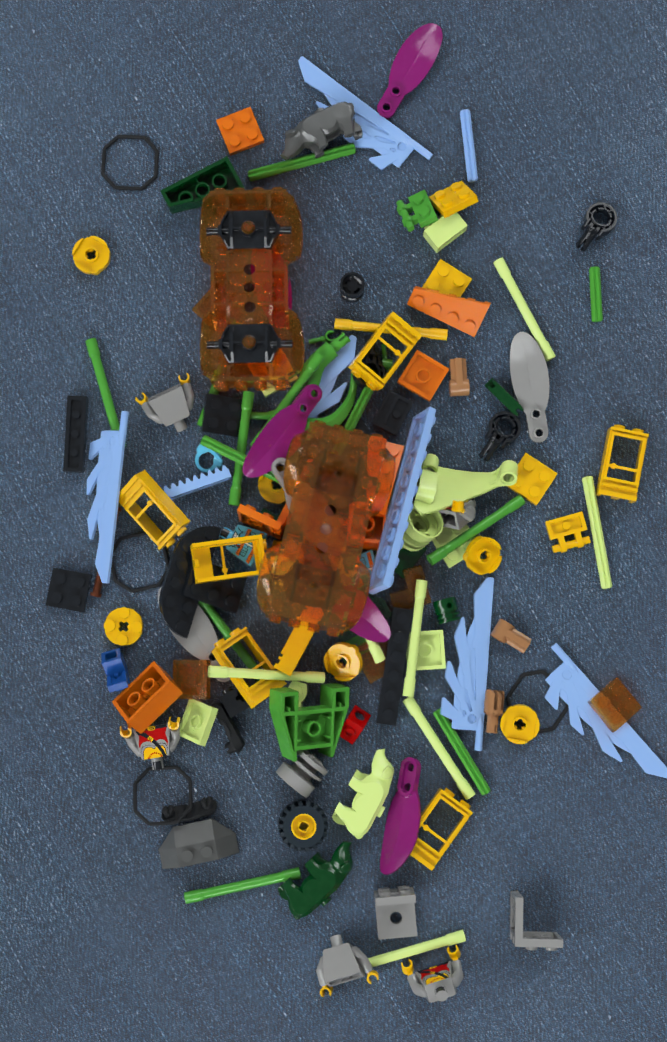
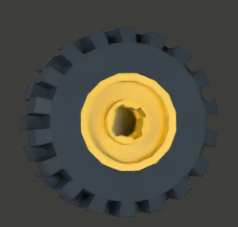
(302, 825)

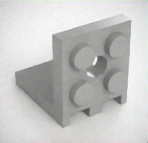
(395, 900)
(529, 939)

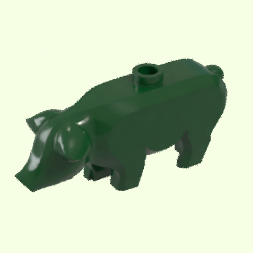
(323, 880)

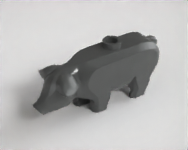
(320, 128)

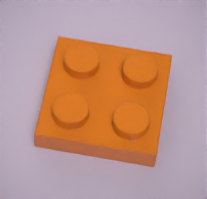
(240, 131)
(423, 375)

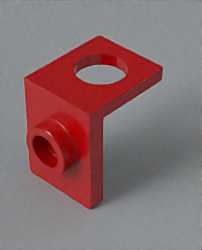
(353, 726)

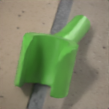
(323, 338)
(387, 363)

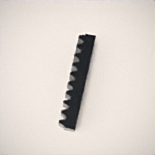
(75, 434)

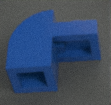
(115, 669)

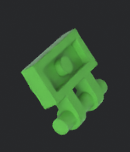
(422, 208)

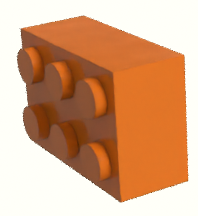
(147, 697)

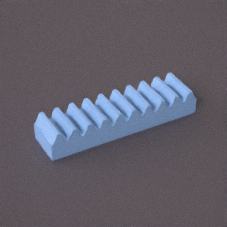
(198, 484)

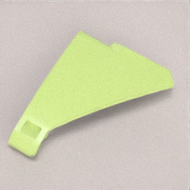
(442, 485)

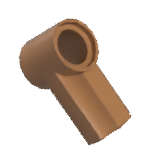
(458, 381)
(507, 634)

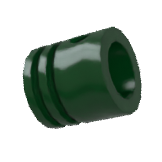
(446, 610)

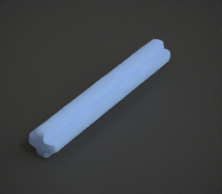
(468, 143)

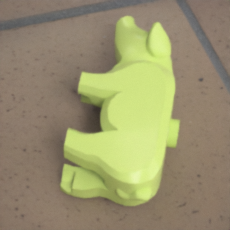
(370, 796)

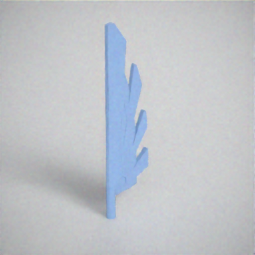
(377, 131)
(329, 377)
(105, 505)
(473, 657)
(576, 691)

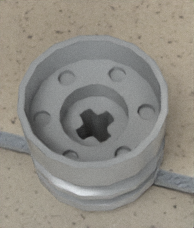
(301, 772)

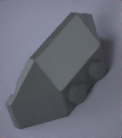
(197, 844)

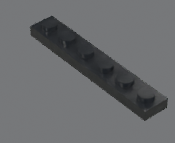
(394, 666)

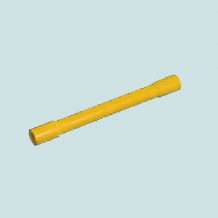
(349, 325)

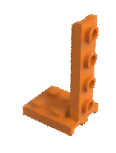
(265, 521)

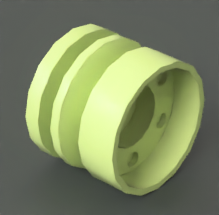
(422, 530)

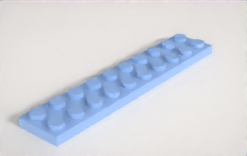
(401, 501)

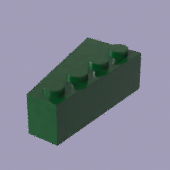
(191, 190)

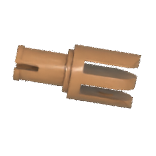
(493, 709)

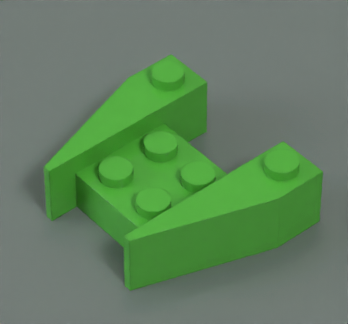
(311, 725)

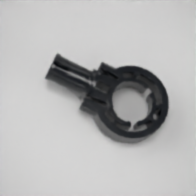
(595, 227)
(375, 363)
(494, 443)

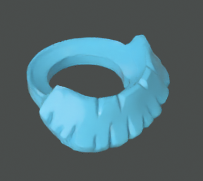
(217, 461)

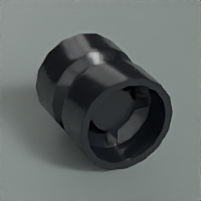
(352, 287)

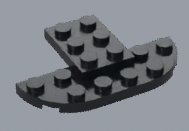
(180, 593)

